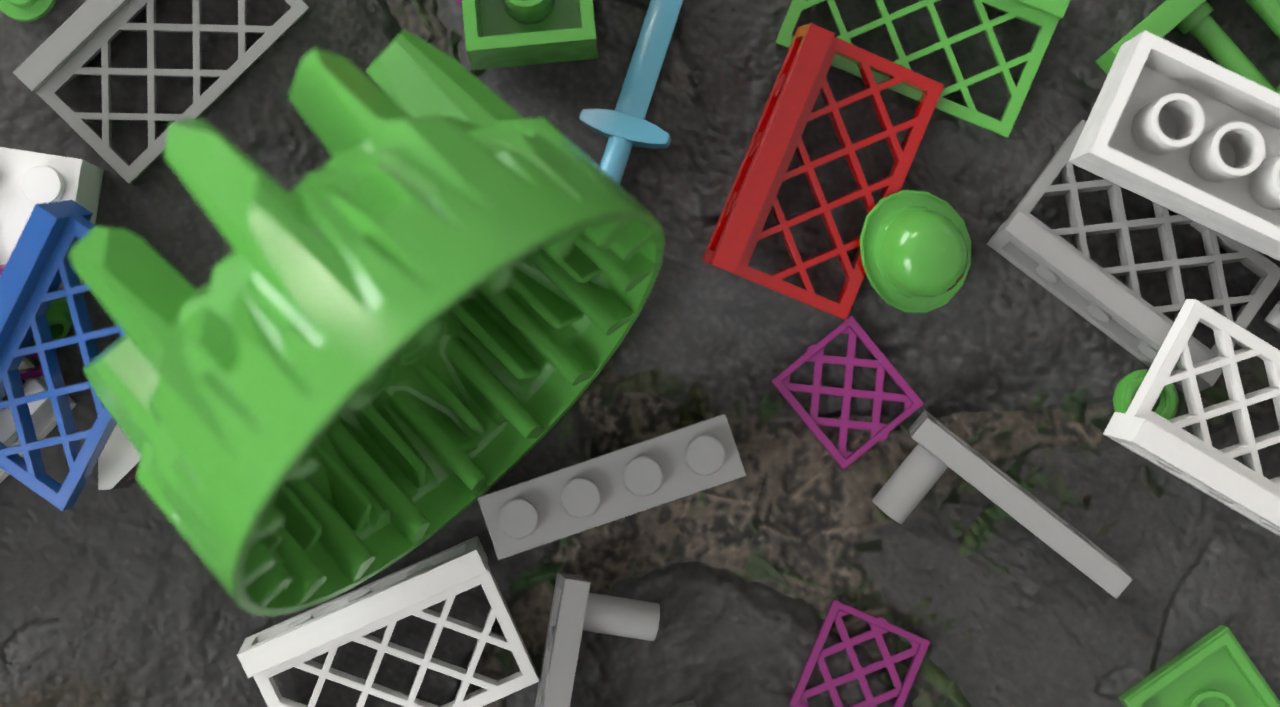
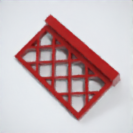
(773, 148)

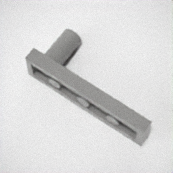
(942, 449)
(579, 611)

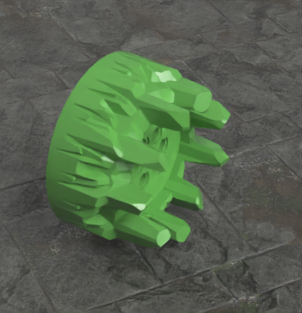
(372, 330)

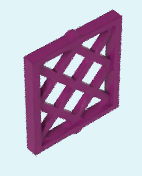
(878, 430)
(878, 627)

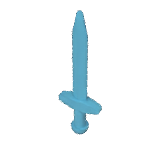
(627, 123)

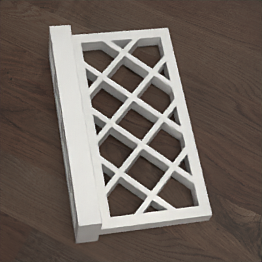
(1193, 456)
(382, 605)

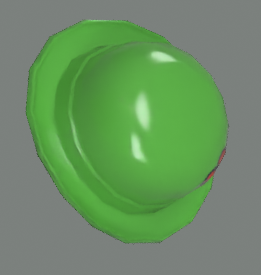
(915, 250)

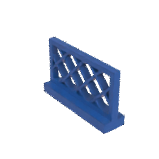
(26, 291)

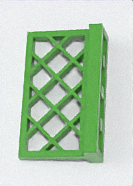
(1036, 12)

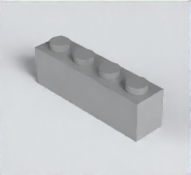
(611, 486)

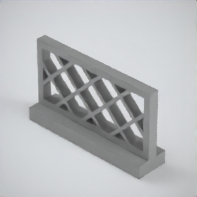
(91, 32)
(1096, 292)

